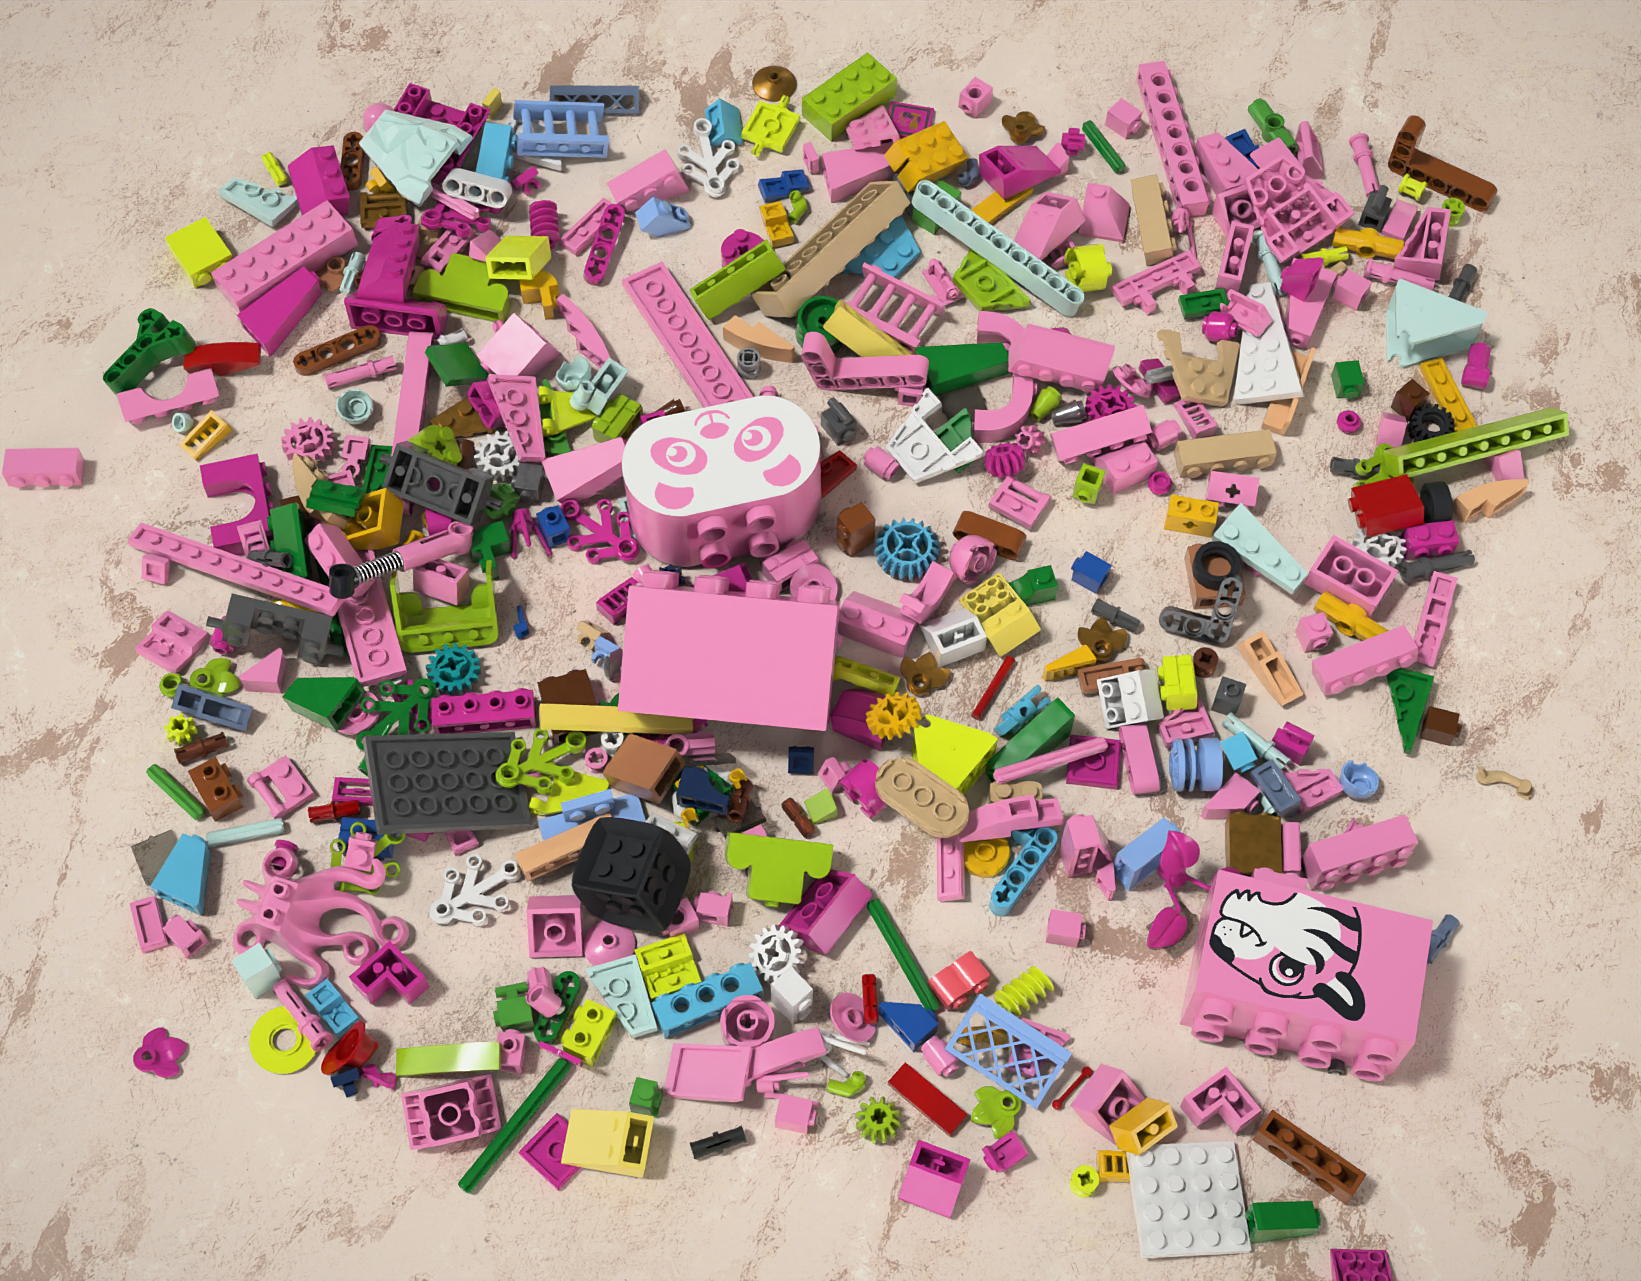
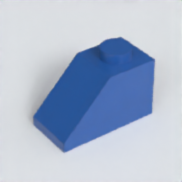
(909, 1022)

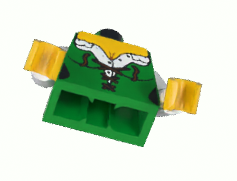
(720, 780)

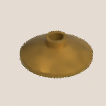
(773, 82)

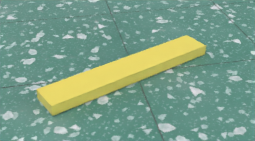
(609, 720)

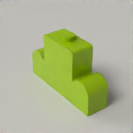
(464, 289)
(777, 865)

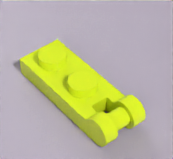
(865, 676)

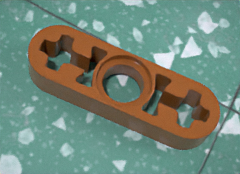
(347, 153)

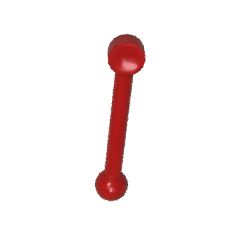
(1085, 1073)

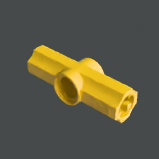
(1367, 242)
(1349, 618)

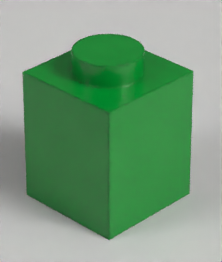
(1347, 379)

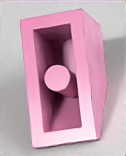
(1234, 796)

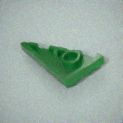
(1409, 698)

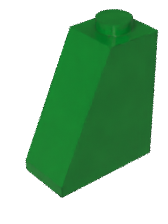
(325, 699)
(1281, 1220)

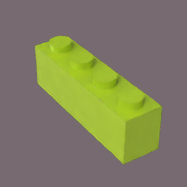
(737, 279)

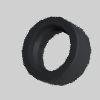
(1437, 502)
(1219, 549)

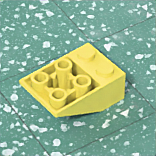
(1001, 614)
(608, 1141)

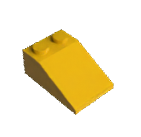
(375, 522)

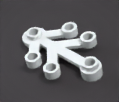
(708, 162)
(472, 894)

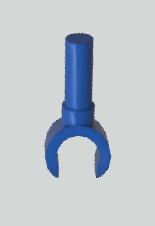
(521, 629)

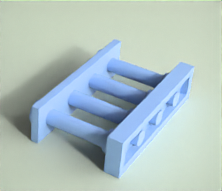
(560, 144)

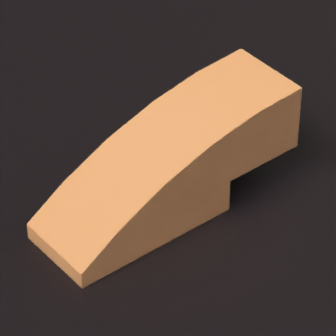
(758, 337)
(1488, 498)
(1270, 668)

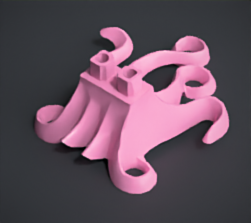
(292, 909)

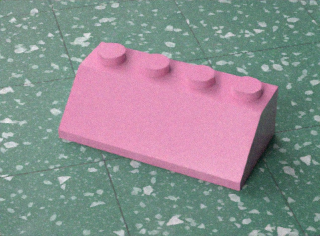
(1060, 358)

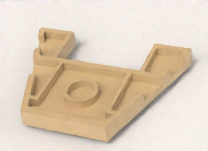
(1201, 378)

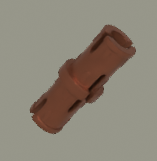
(201, 748)
(737, 809)

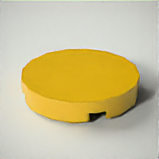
(986, 857)

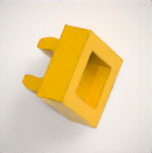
(379, 183)

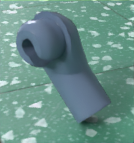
(972, 175)

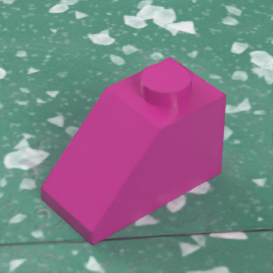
(1301, 277)

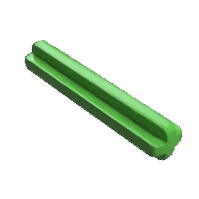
(176, 792)

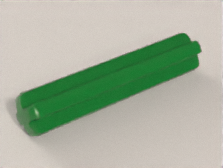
(1103, 146)

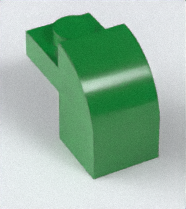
(489, 543)

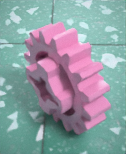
(307, 439)

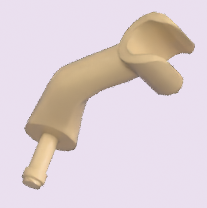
(1524, 786)

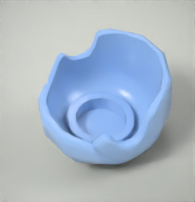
(1358, 780)

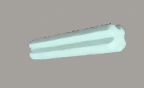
(245, 832)

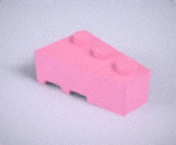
(1222, 163)
(1426, 246)

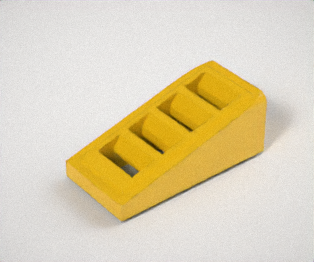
(204, 425)
(1069, 663)
(1102, 1157)

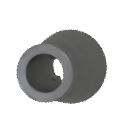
(1070, 413)

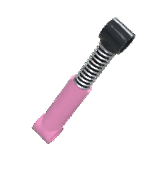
(454, 540)

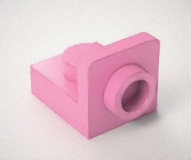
(360, 851)

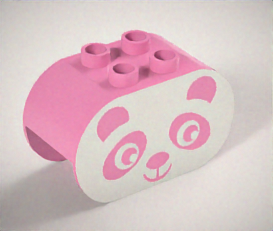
(723, 481)

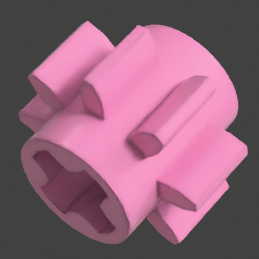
(1030, 439)

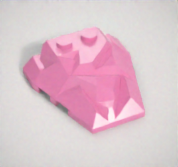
(1294, 208)

